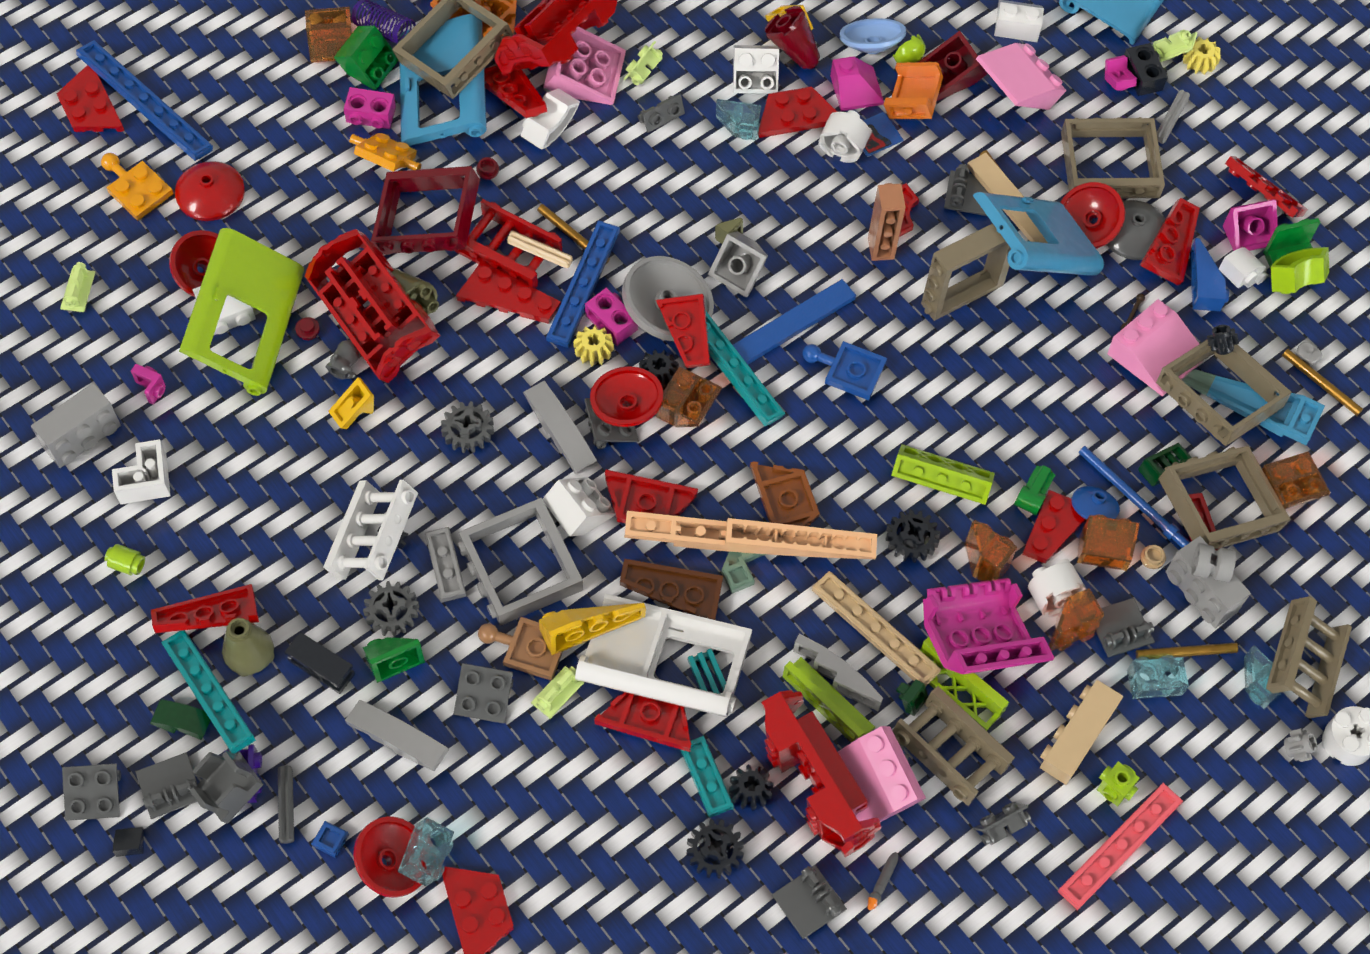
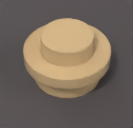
(1153, 557)

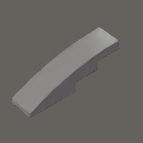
(559, 426)
(846, 678)
(397, 735)

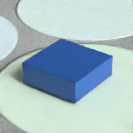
(330, 839)

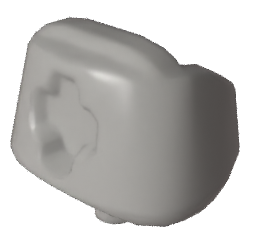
(1309, 353)

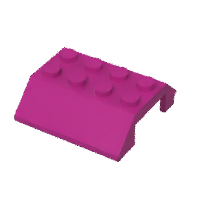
(980, 627)

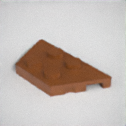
(785, 494)

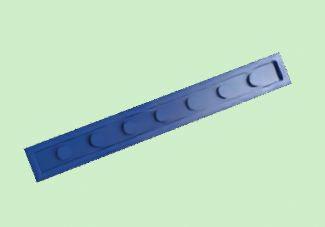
(144, 100)

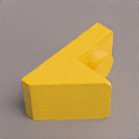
(352, 403)

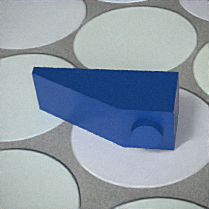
(1207, 281)

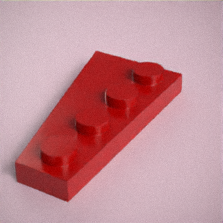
(1271, 191)
(1173, 243)
(499, 290)
(207, 611)

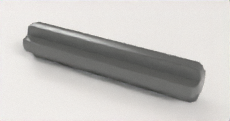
(285, 804)

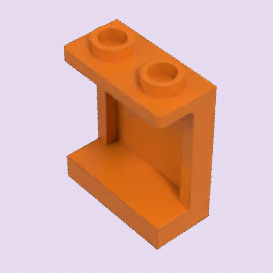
(914, 91)

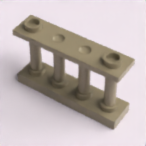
(1289, 657)
(963, 725)

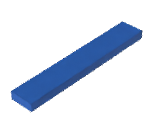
(583, 284)
(795, 321)

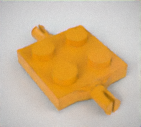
(385, 152)

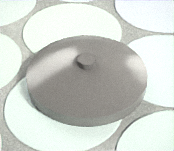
(660, 279)

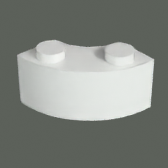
(549, 125)
(1243, 268)

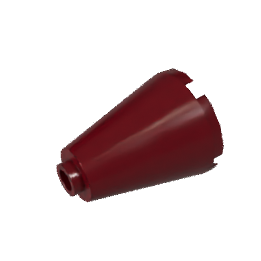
(794, 37)

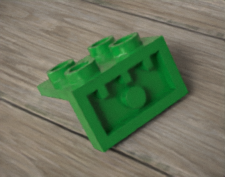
(1290, 239)

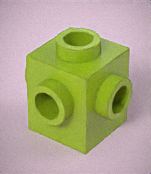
(1118, 783)

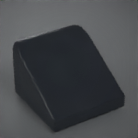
(128, 841)

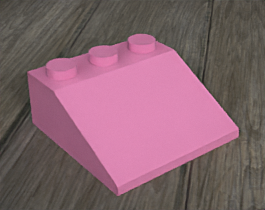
(591, 72)
(1023, 76)
(1152, 343)
(881, 774)

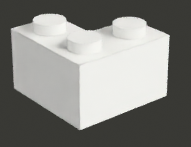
(146, 479)

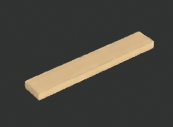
(997, 182)
(875, 629)

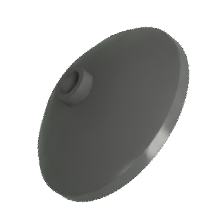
(1136, 236)

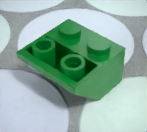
(367, 56)

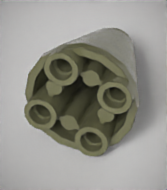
(418, 290)
(247, 647)

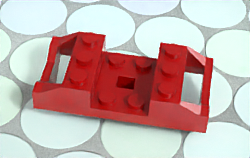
(546, 33)
(391, 325)
(835, 791)

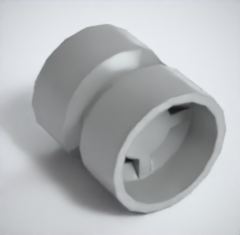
(1222, 565)

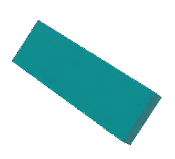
(707, 778)

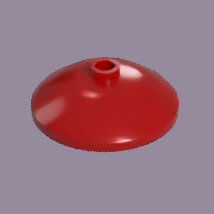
(211, 199)
(1100, 202)
(187, 254)
(625, 388)
(384, 839)

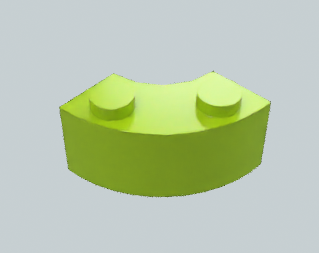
(1300, 269)

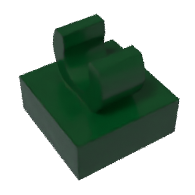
(912, 696)

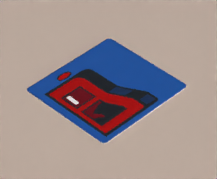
(882, 136)

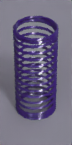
(396, 28)

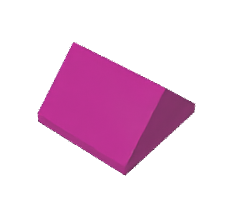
(1251, 225)

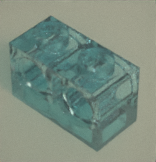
(1159, 684)
(423, 849)

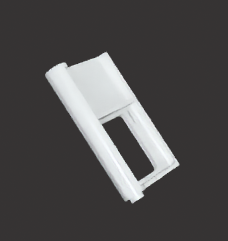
(630, 655)

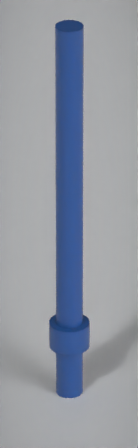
(1171, 531)

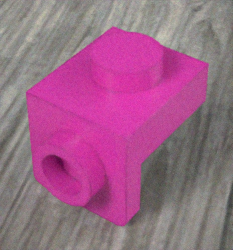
(1117, 73)
(151, 380)

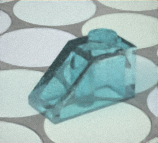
(739, 118)
(1257, 672)

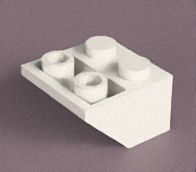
(755, 69)
(578, 505)

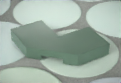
(736, 571)

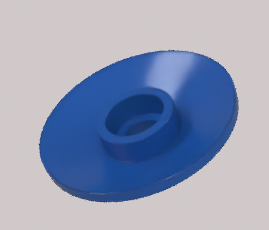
(1094, 501)

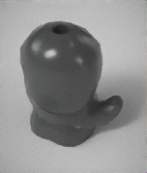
(343, 359)

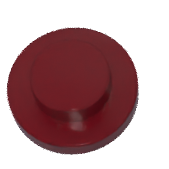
(487, 168)
(307, 328)

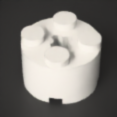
(844, 136)
(1054, 585)
(1349, 736)

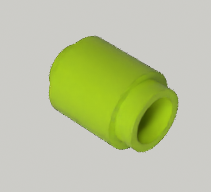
(124, 559)

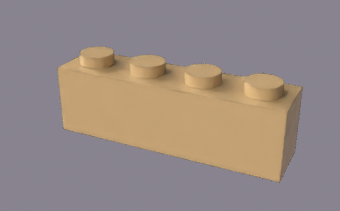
(1080, 732)

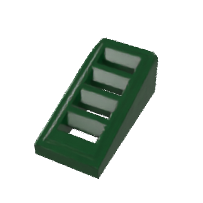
(1152, 470)

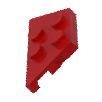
(88, 103)
(794, 112)
(646, 495)
(648, 720)
(477, 908)

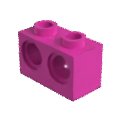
(369, 108)
(610, 317)

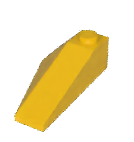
(575, 626)

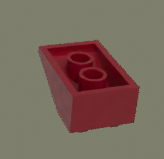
(957, 65)

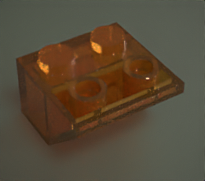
(327, 31)
(687, 399)
(1296, 480)
(1107, 542)
(988, 552)
(1076, 620)

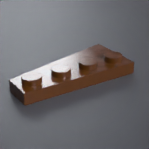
(679, 588)

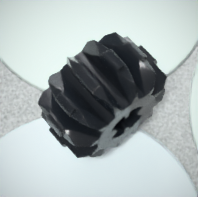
(666, 365)
(759, 782)

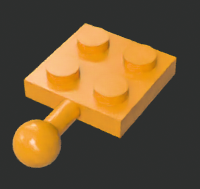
(138, 189)

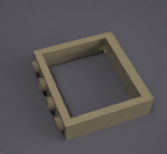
(471, 64)
(1116, 127)
(940, 299)
(1243, 366)
(1274, 513)

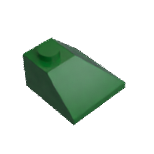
(392, 656)

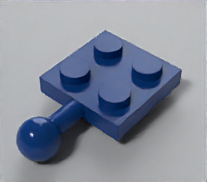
(851, 370)

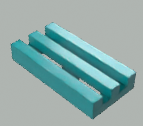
(701, 657)

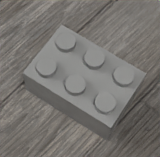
(76, 425)
(1213, 598)

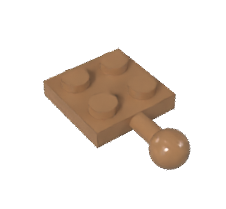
(526, 648)

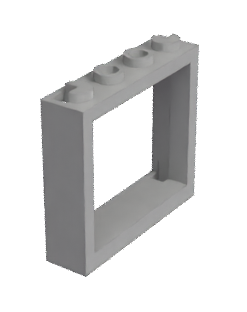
(539, 599)

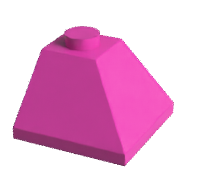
(855, 84)

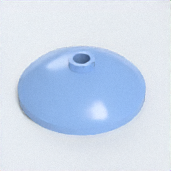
(873, 35)

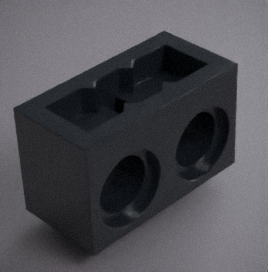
(1147, 68)

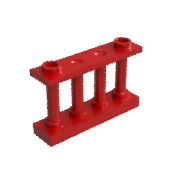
(507, 264)

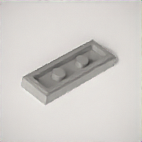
(445, 564)

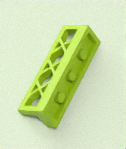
(943, 474)
(973, 685)
(827, 700)

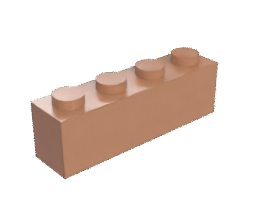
(886, 221)

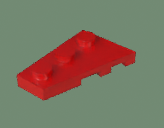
(688, 327)
(1052, 527)

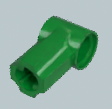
(1033, 494)

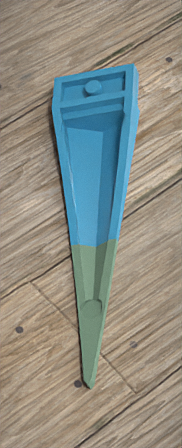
(1295, 420)

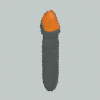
(886, 873)

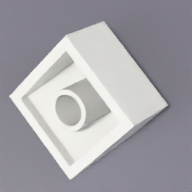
(1018, 20)
(232, 315)

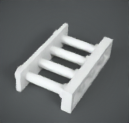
(355, 523)

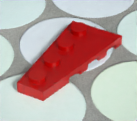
(515, 91)

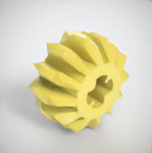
(1203, 56)
(593, 345)

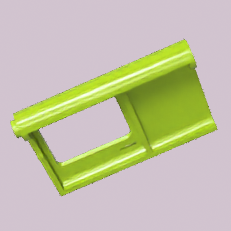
(256, 278)

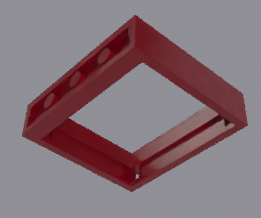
(425, 181)

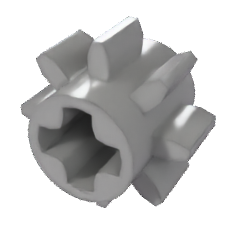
(1300, 745)

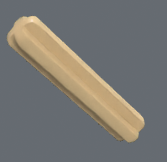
(540, 249)

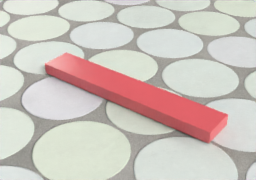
(1120, 846)

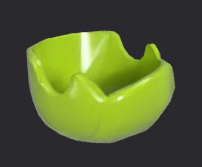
(910, 51)

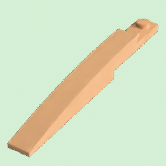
(750, 536)

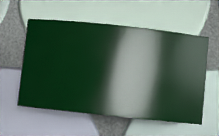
(180, 717)

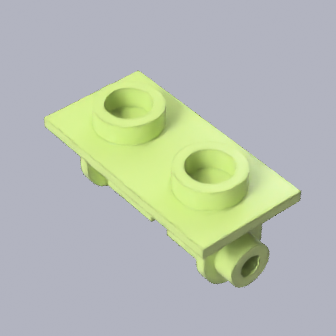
(1180, 43)
(649, 57)
(78, 288)
(557, 692)

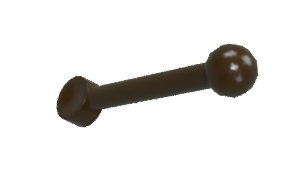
(1140, 298)

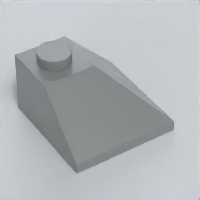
(738, 263)

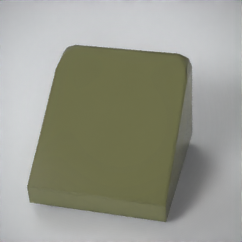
(730, 226)

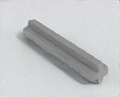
(1172, 116)

